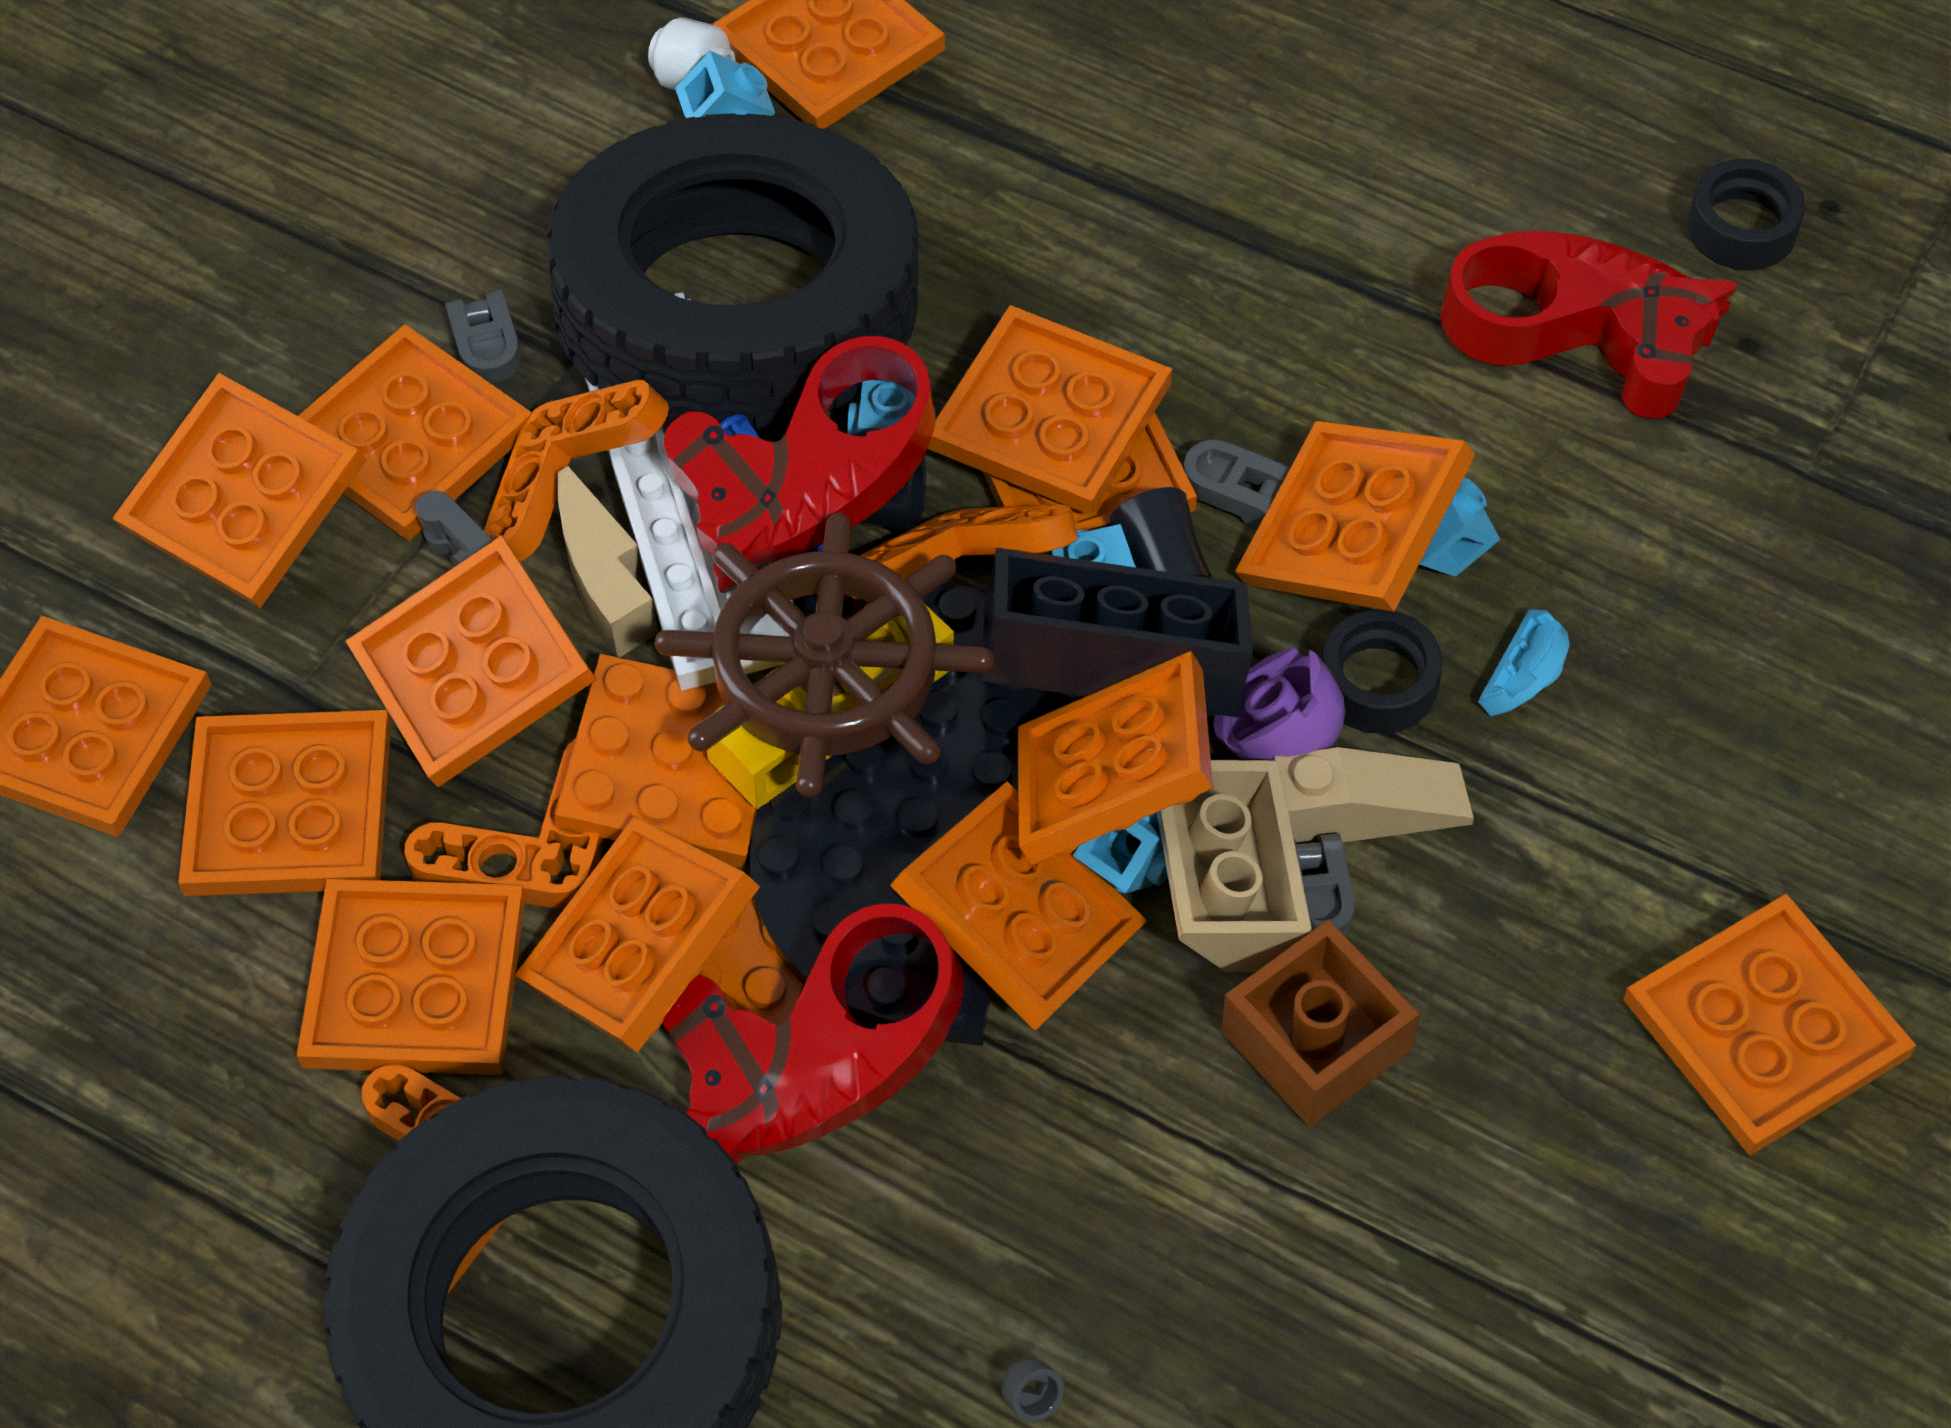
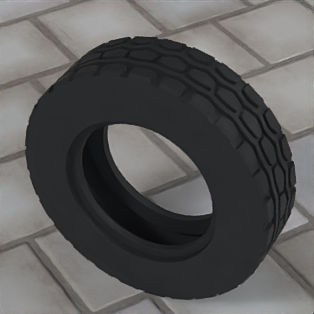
(718, 180)
(534, 1148)

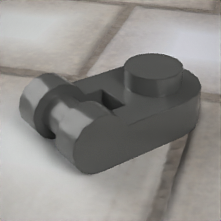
(485, 336)
(1218, 476)
(449, 527)
(1329, 893)

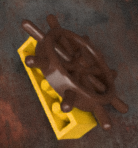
(841, 677)

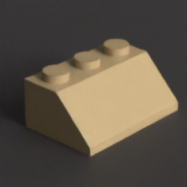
(1235, 868)

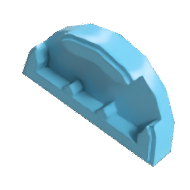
(1528, 664)

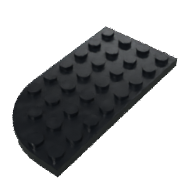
(876, 817)

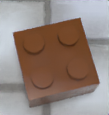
(1319, 1022)

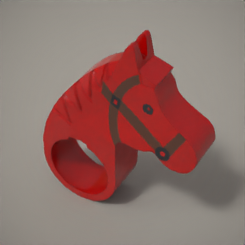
(1588, 294)
(779, 494)
(796, 1081)

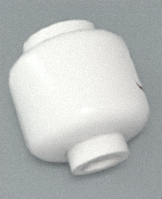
(682, 46)

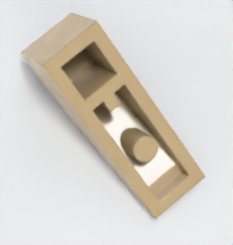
(1371, 794)

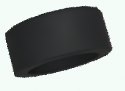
(1757, 183)
(1398, 634)

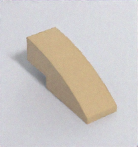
(605, 568)

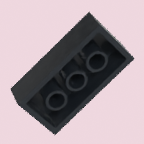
(1096, 623)

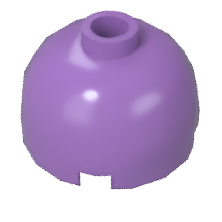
(1285, 709)

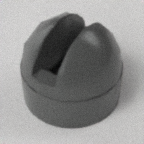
(1029, 1402)

